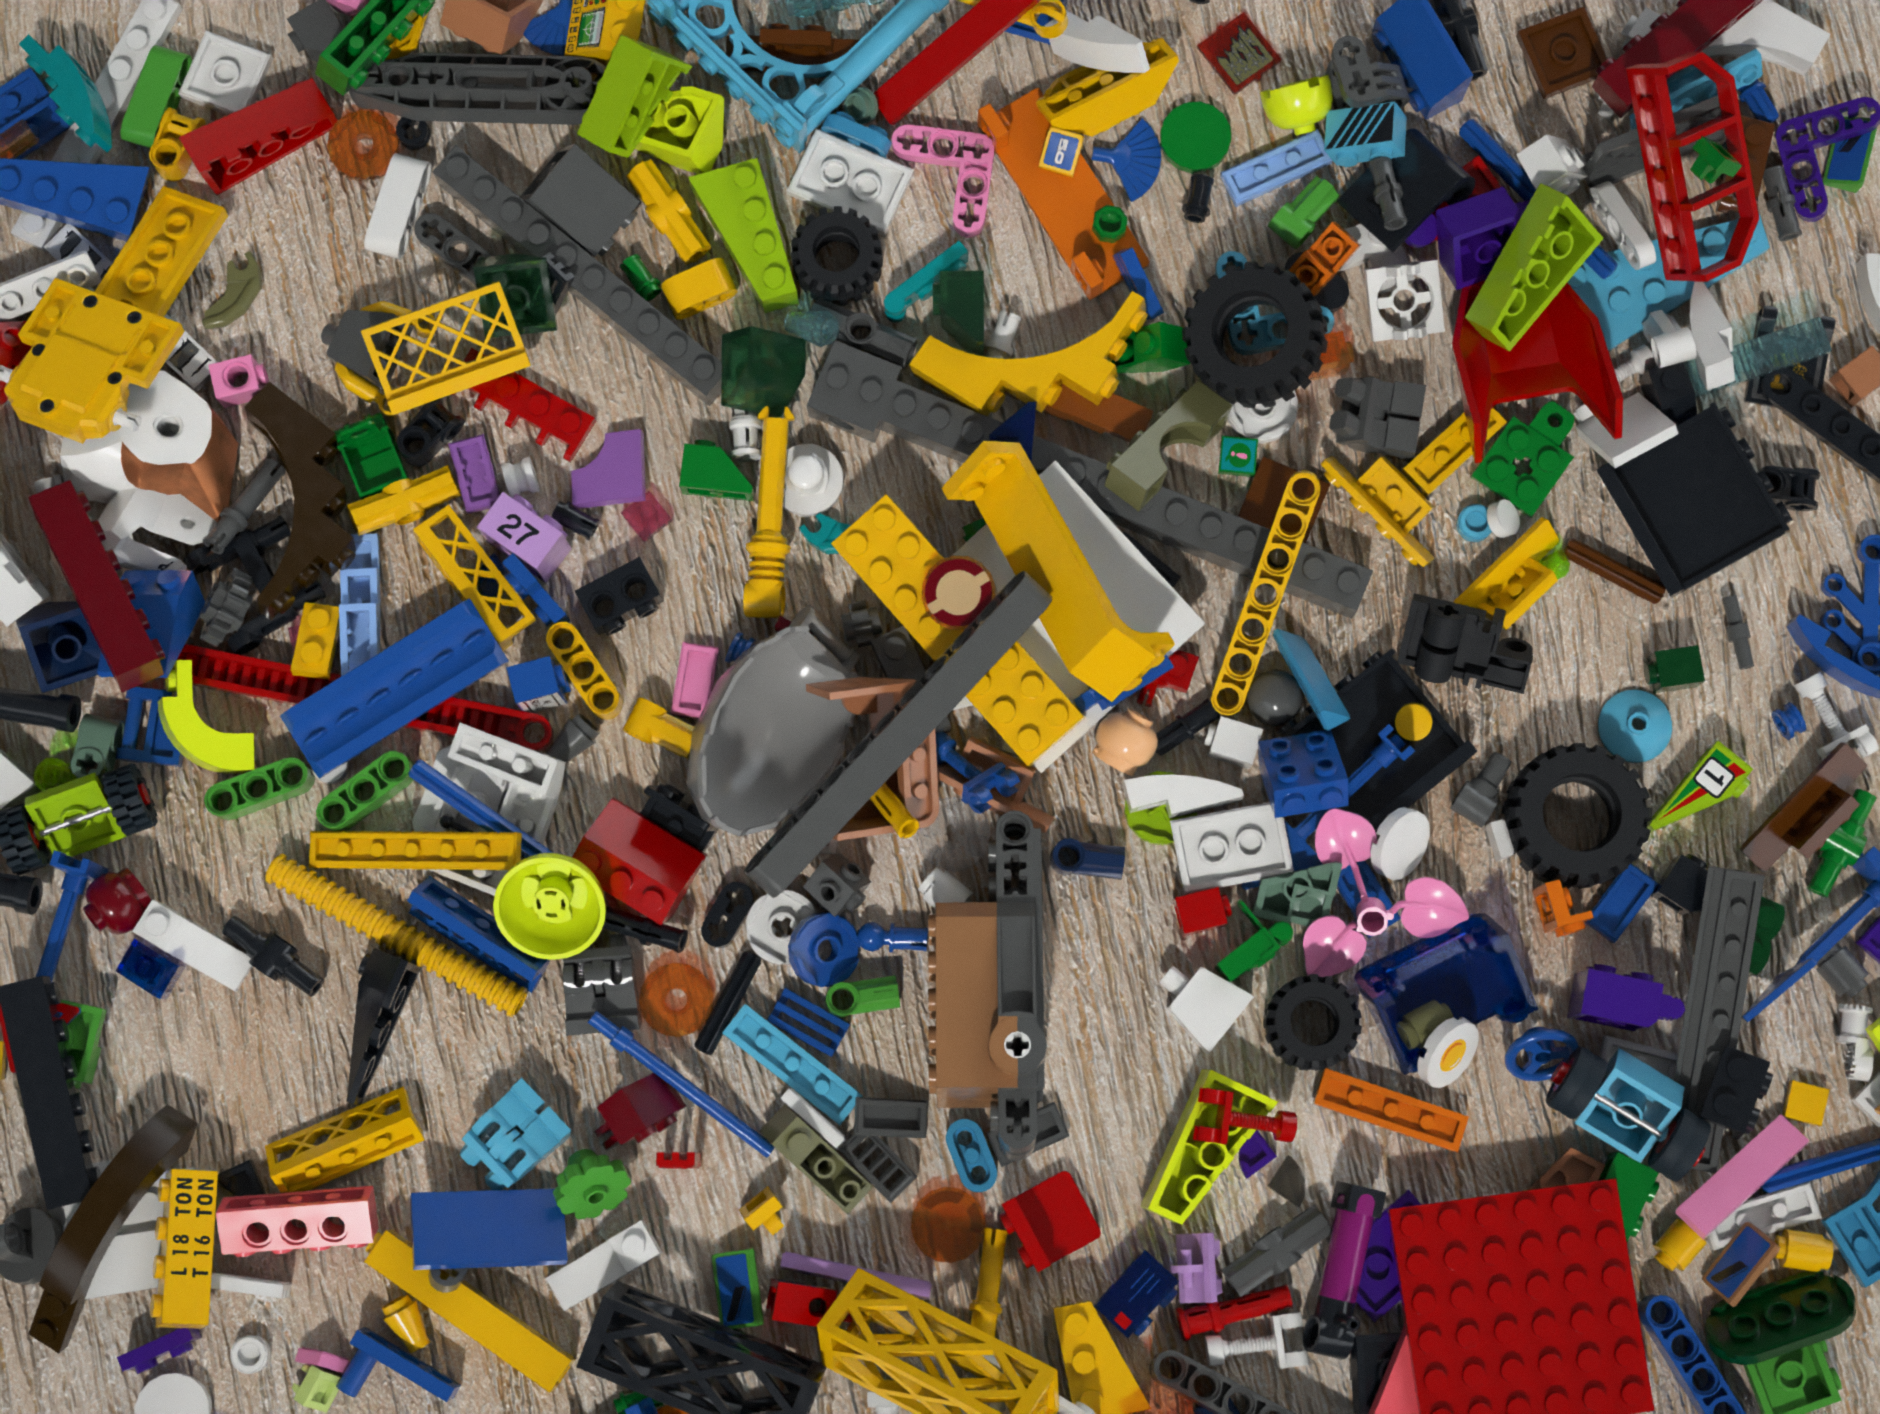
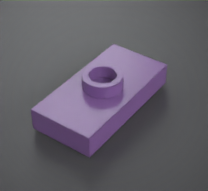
(475, 473)

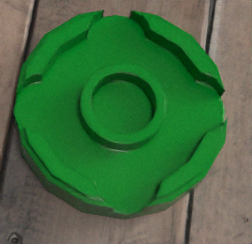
(1195, 137)

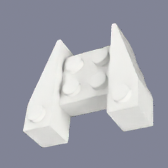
(18, 584)

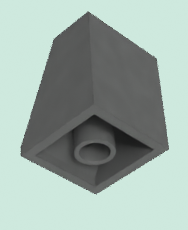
(581, 199)

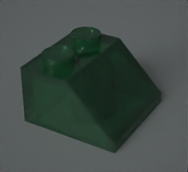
(526, 288)
(961, 308)
(761, 369)

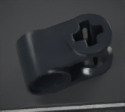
(431, 430)
(1793, 487)

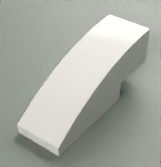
(1099, 45)
(1712, 339)
(1179, 793)

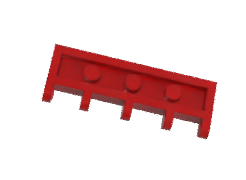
(535, 406)

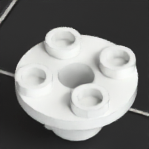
(811, 480)

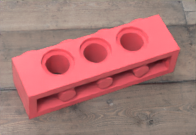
(352, 1205)

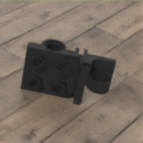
(1458, 642)

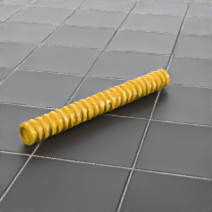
(396, 935)

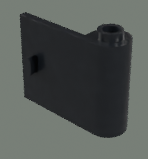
(1426, 180)

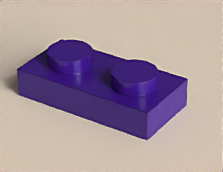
(146, 1356)

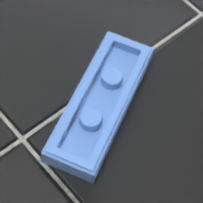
(1275, 168)

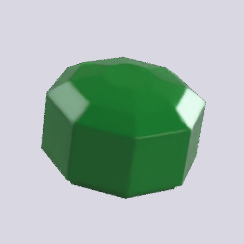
(1109, 224)

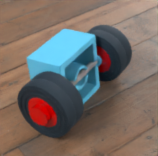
(1630, 1109)

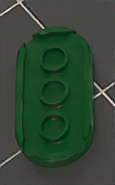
(1780, 1318)

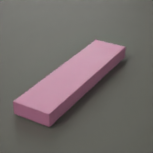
(1741, 1176)

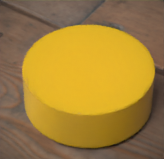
(1413, 721)

